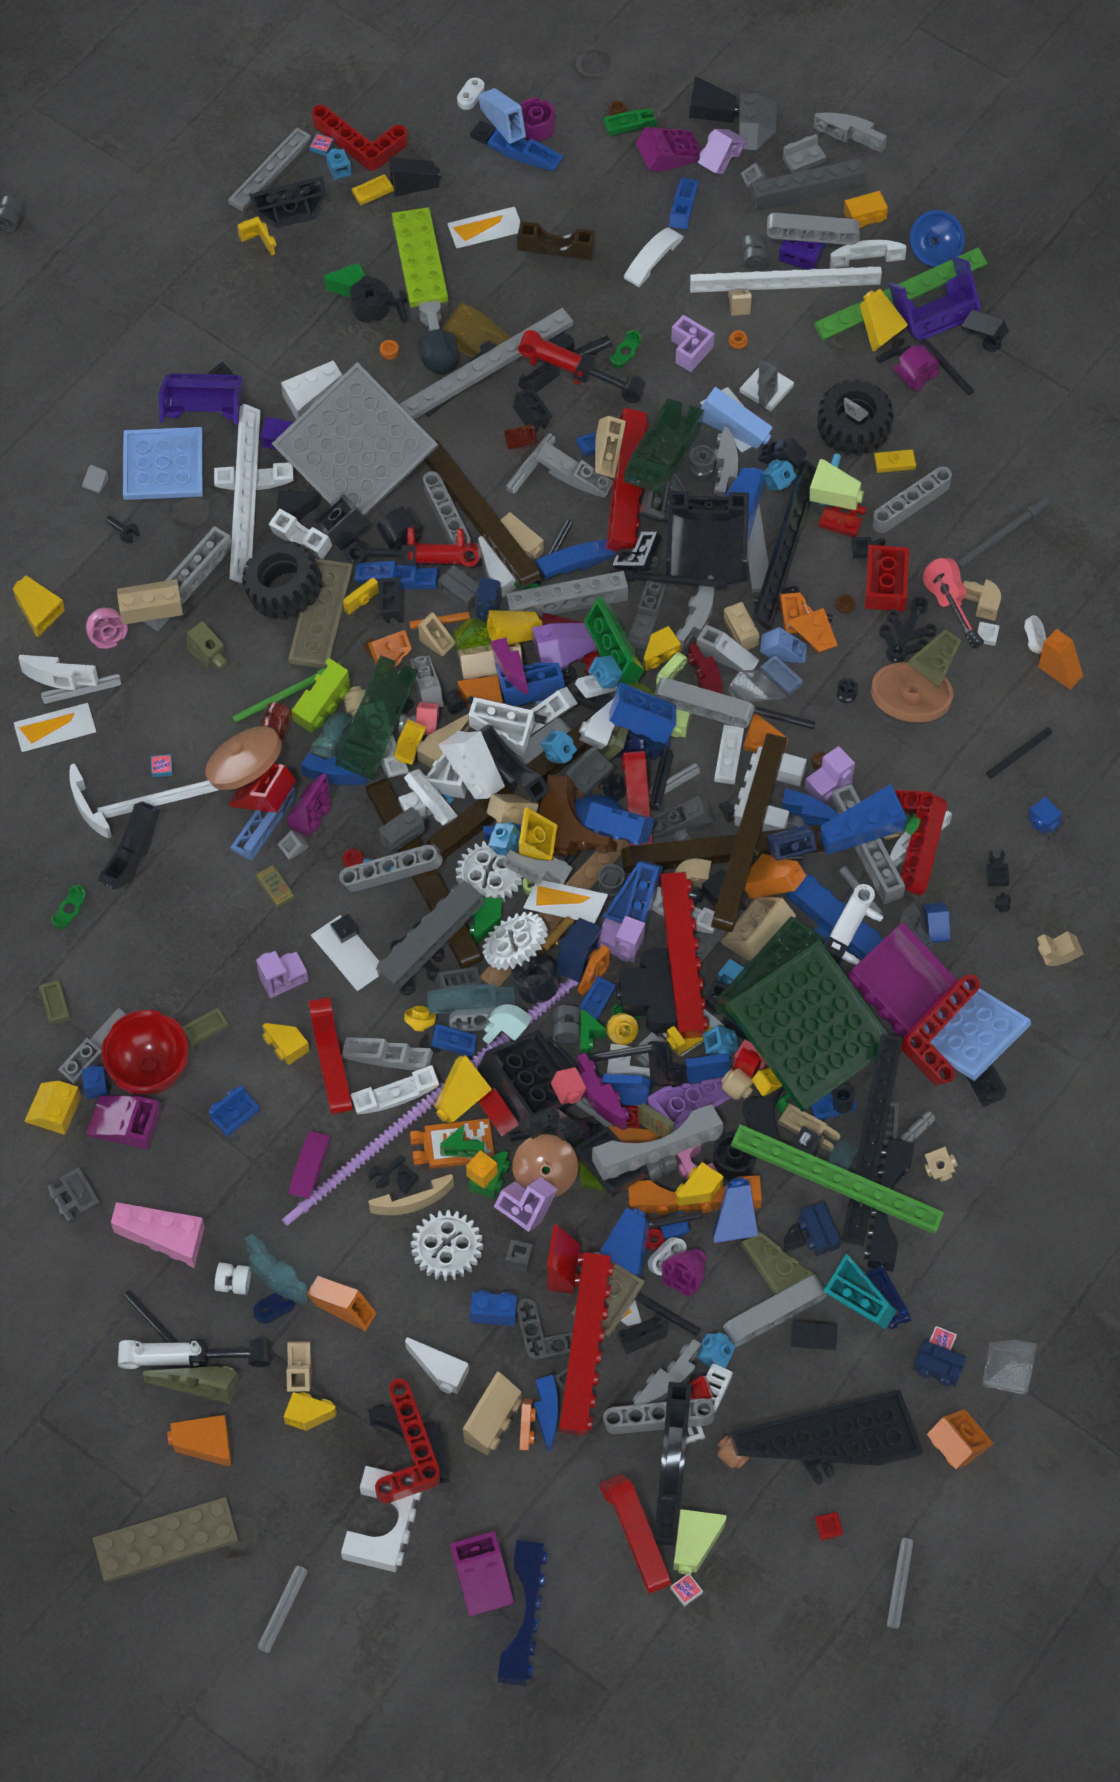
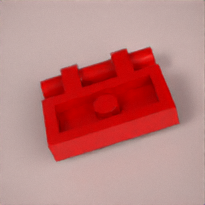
(842, 522)

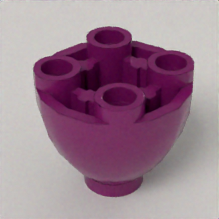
(684, 1271)

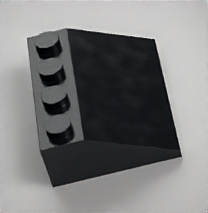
(524, 1075)

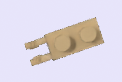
(794, 1120)

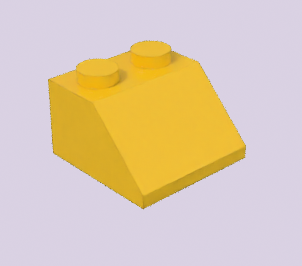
(537, 836)
(54, 1106)

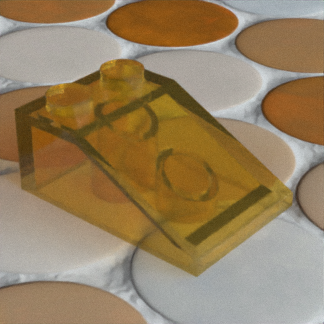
(473, 329)

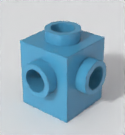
(779, 475)
(558, 747)
(504, 838)
(720, 1041)
(716, 1350)

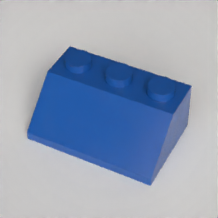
(643, 713)

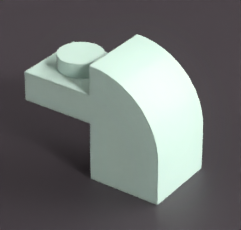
(509, 1019)

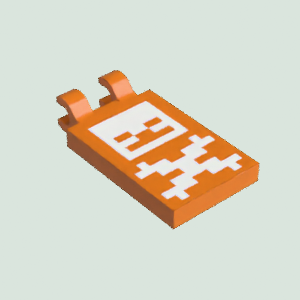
(436, 1134)

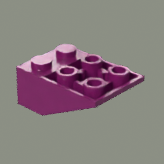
(667, 148)
(311, 807)
(125, 1120)
(481, 1573)

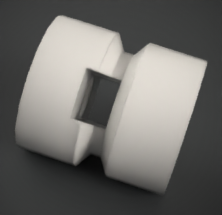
(240, 1281)

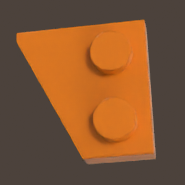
(815, 630)
(597, 966)

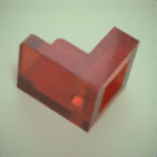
(520, 436)

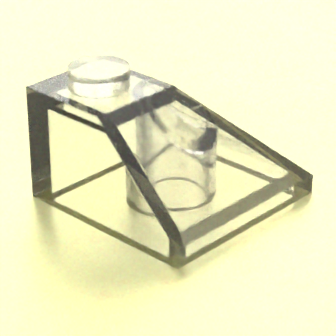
(755, 686)
(1009, 1365)

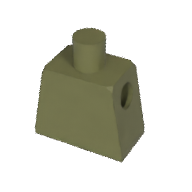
(206, 646)

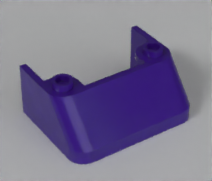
(941, 313)
(200, 393)

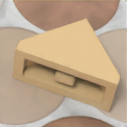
(739, 302)
(435, 635)

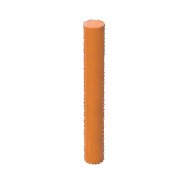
(444, 619)

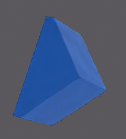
(937, 922)

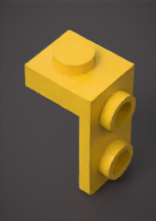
(253, 228)
(408, 742)
(679, 1044)

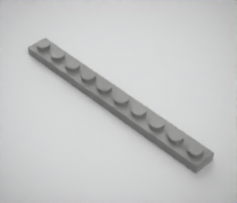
(482, 366)

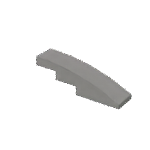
(386, 1054)

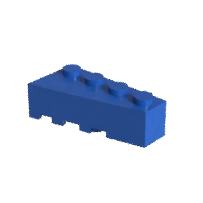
(864, 822)

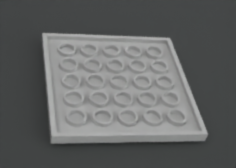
(355, 442)

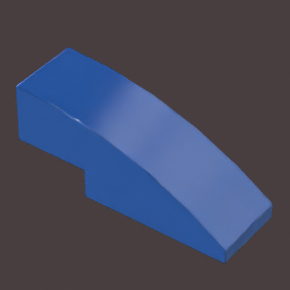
(683, 203)
(315, 766)
(809, 808)
(547, 1410)

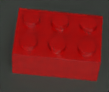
(886, 578)

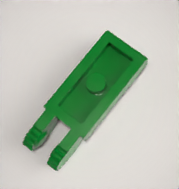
(629, 121)

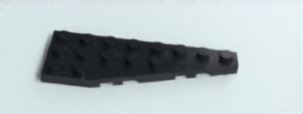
(855, 1432)

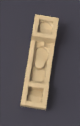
(384, 1205)

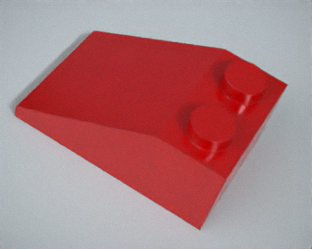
(563, 1262)

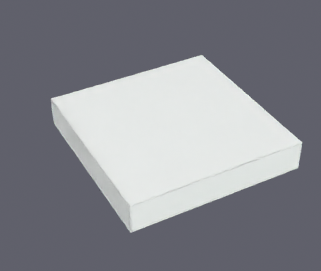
(751, 387)

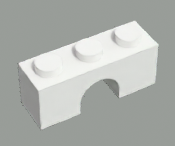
(291, 530)

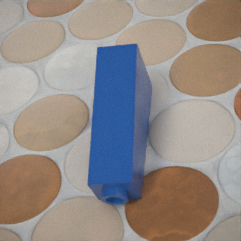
(750, 481)

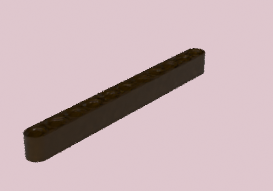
(483, 517)
(473, 819)
(749, 833)
(713, 849)
(428, 882)

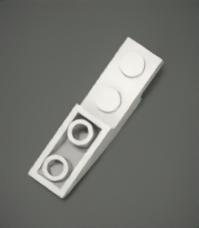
(56, 674)

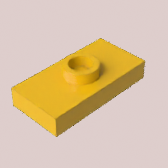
(372, 189)
(894, 461)
(360, 596)

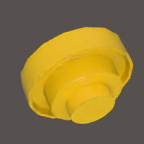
(419, 1018)
(622, 1029)

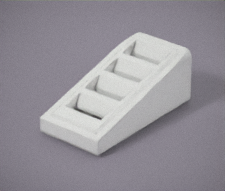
(722, 1373)

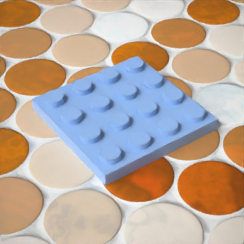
(163, 463)
(978, 1033)

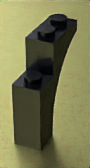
(516, 775)
(132, 846)
(760, 1112)
(385, 1417)

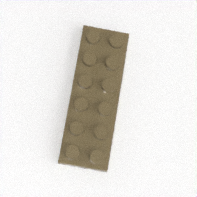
(320, 622)
(165, 1540)

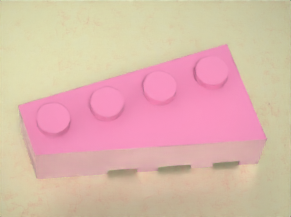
(160, 1230)

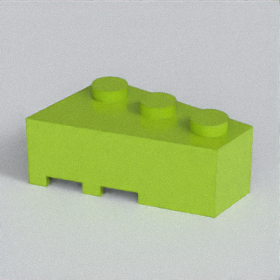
(323, 697)

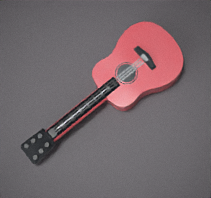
(944, 581)

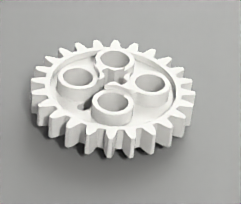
(472, 868)
(502, 944)
(433, 1232)

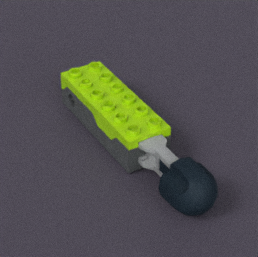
(424, 286)

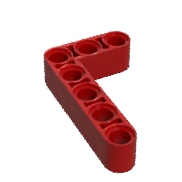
(369, 154)
(636, 784)
(924, 840)
(936, 1024)
(330, 1055)
(414, 1445)
(622, 1496)

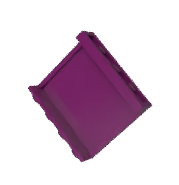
(901, 979)

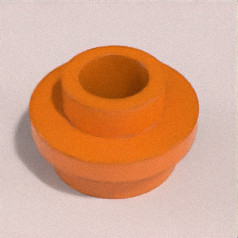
(738, 340)

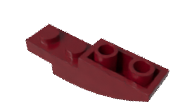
(705, 669)

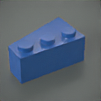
(541, 680)
(619, 823)
(637, 894)

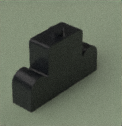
(649, 991)

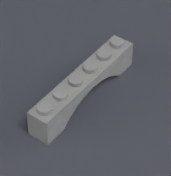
(618, 1157)

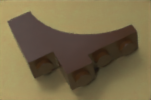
(570, 834)

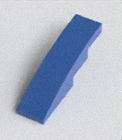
(527, 152)
(574, 557)
(409, 575)

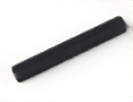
(661, 779)

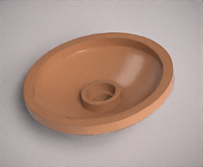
(550, 1152)

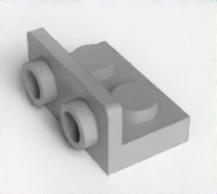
(803, 154)

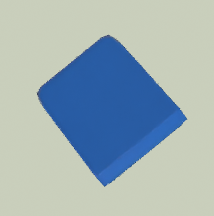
(675, 1230)

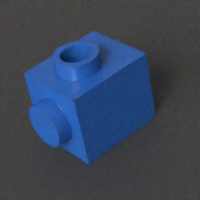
(1045, 816)
(95, 1081)

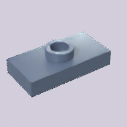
(781, 675)

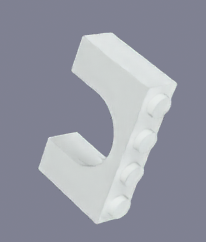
(790, 772)
(382, 1551)

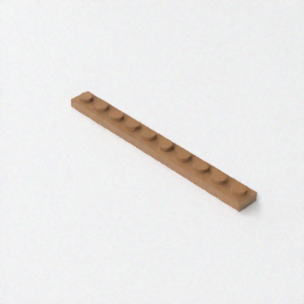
(583, 879)

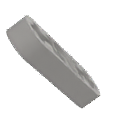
(472, 1013)

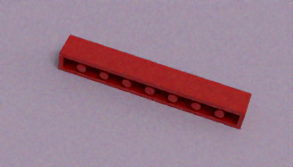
(625, 496)
(682, 955)
(584, 1344)

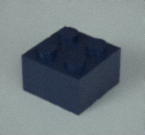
(577, 948)

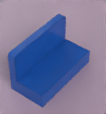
(706, 1068)
(631, 1088)

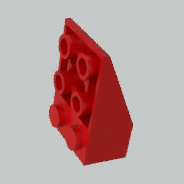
(266, 791)

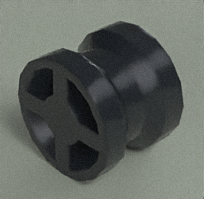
(844, 686)
(454, 701)

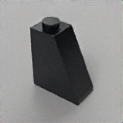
(712, 102)
(413, 175)

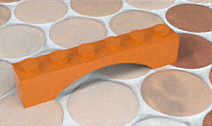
(655, 1199)

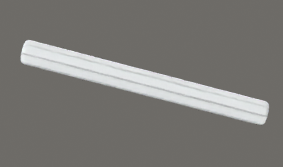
(158, 798)

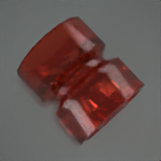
(277, 717)

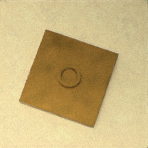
(554, 935)

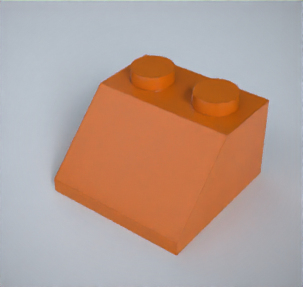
(959, 1438)

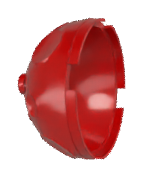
(145, 1052)

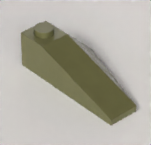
(205, 1382)

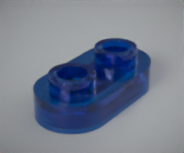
(635, 744)
(275, 1308)

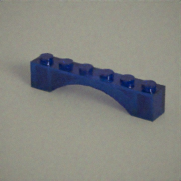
(514, 1660)

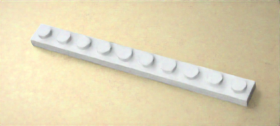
(785, 279)
(244, 490)

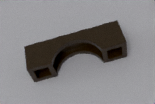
(535, 239)

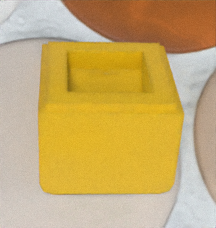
(766, 1081)

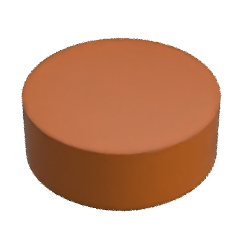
(389, 349)

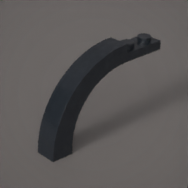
(672, 1463)

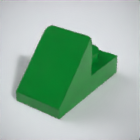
(590, 1030)
(456, 1146)

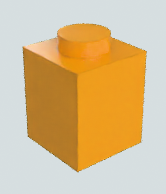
(481, 1169)

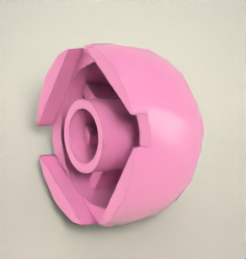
(105, 627)

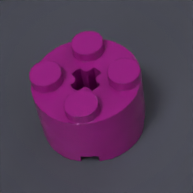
(538, 119)
(917, 367)

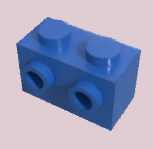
(493, 1308)

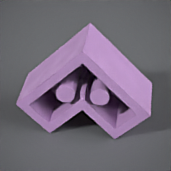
(720, 148)
(693, 342)
(835, 773)
(623, 939)
(281, 973)
(526, 1205)

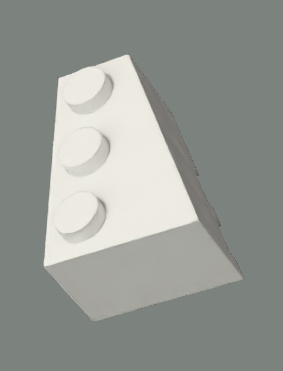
(308, 387)
(510, 722)
(473, 763)
(446, 779)

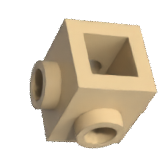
(937, 1156)

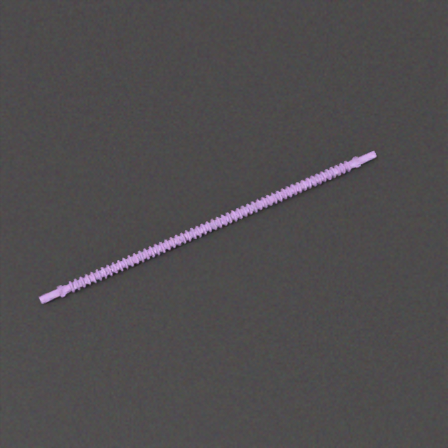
(303, 1207)

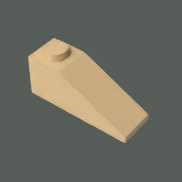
(608, 445)
(429, 751)

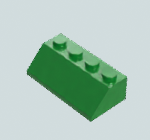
(613, 641)

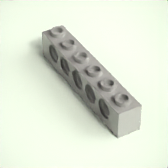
(197, 567)
(569, 595)
(873, 853)

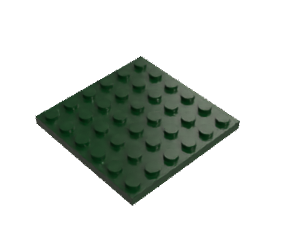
(809, 1025)

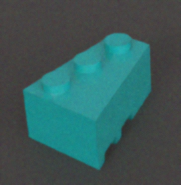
(858, 1293)

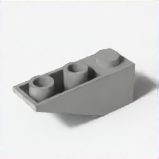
(725, 650)
(427, 681)

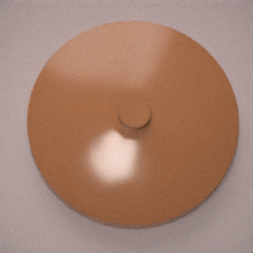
(909, 695)
(243, 758)

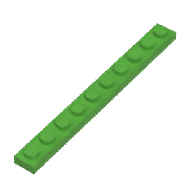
(914, 287)
(837, 1179)

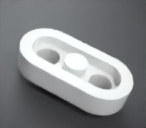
(471, 90)
(1035, 634)
(664, 1252)

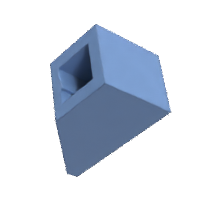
(783, 645)

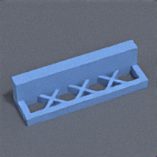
(263, 831)

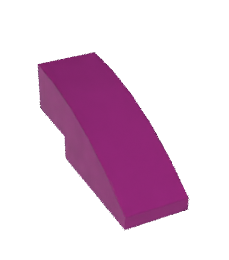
(509, 664)
(309, 1164)

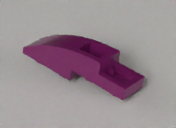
(601, 1096)

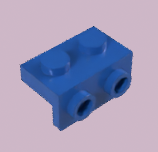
(233, 1110)

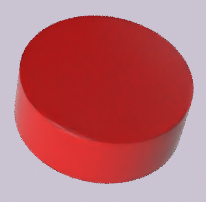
(352, 857)

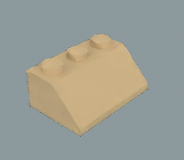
(149, 601)
(480, 661)
(757, 926)
(492, 1414)

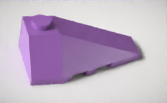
(562, 643)
(680, 1101)

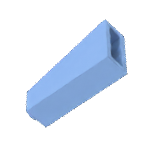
(503, 114)
(744, 425)

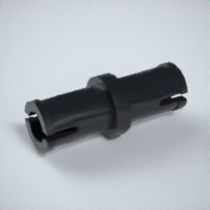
(594, 347)

